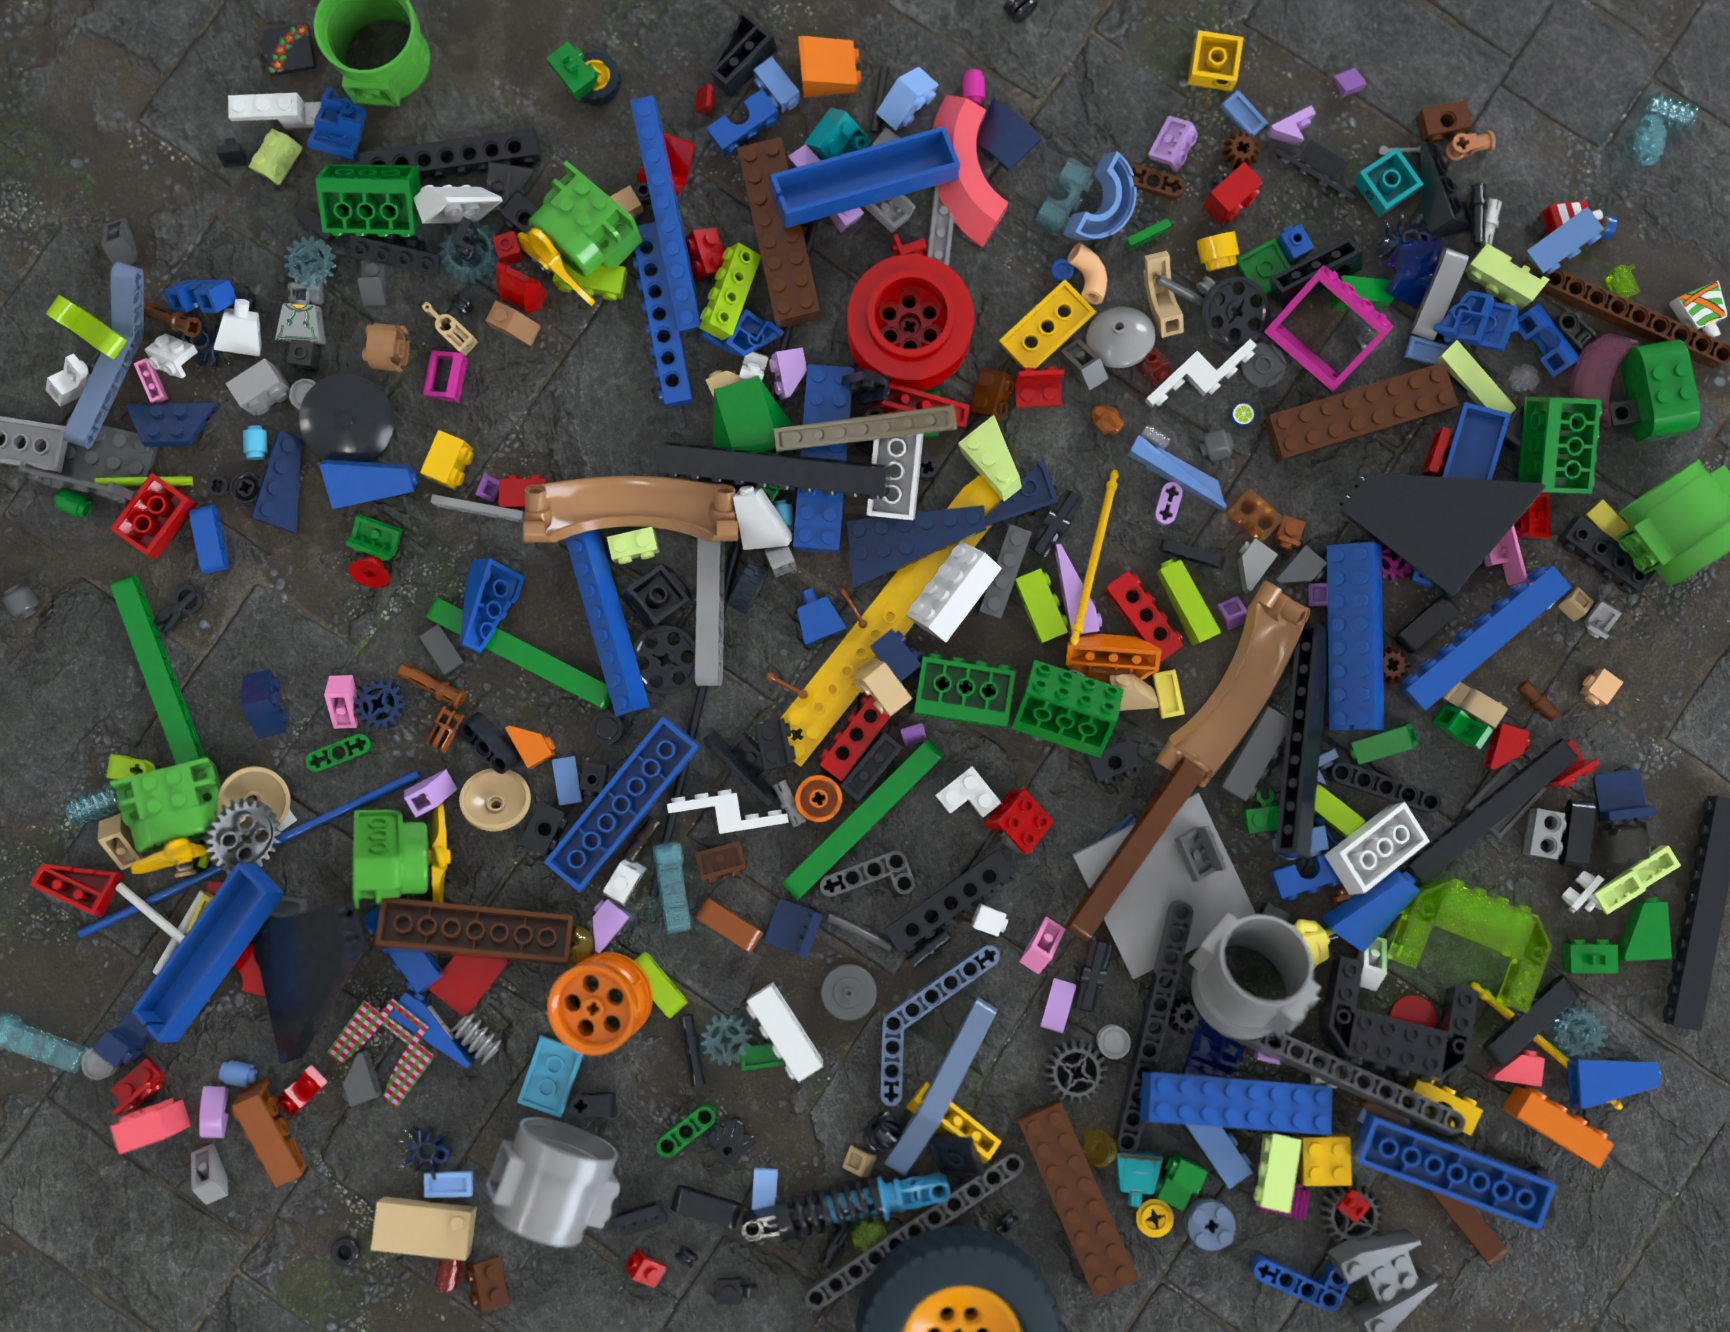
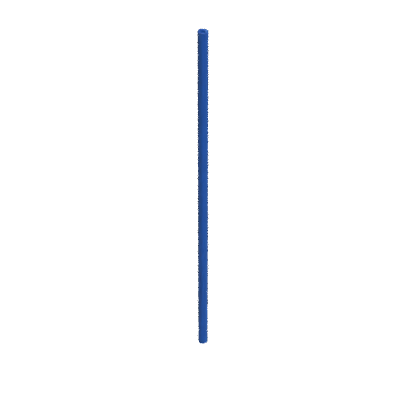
(284, 837)

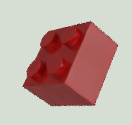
(1233, 194)

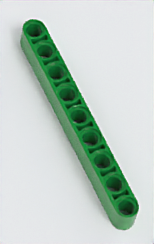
(527, 657)
(157, 670)
(862, 819)

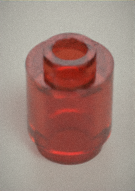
(448, 1275)

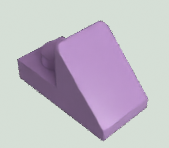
(1289, 128)

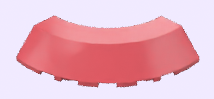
(970, 197)

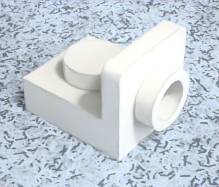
(753, 365)

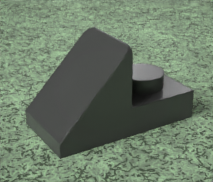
(373, 284)

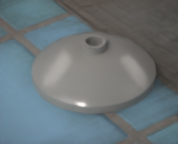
(1123, 346)

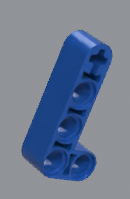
(1298, 1279)

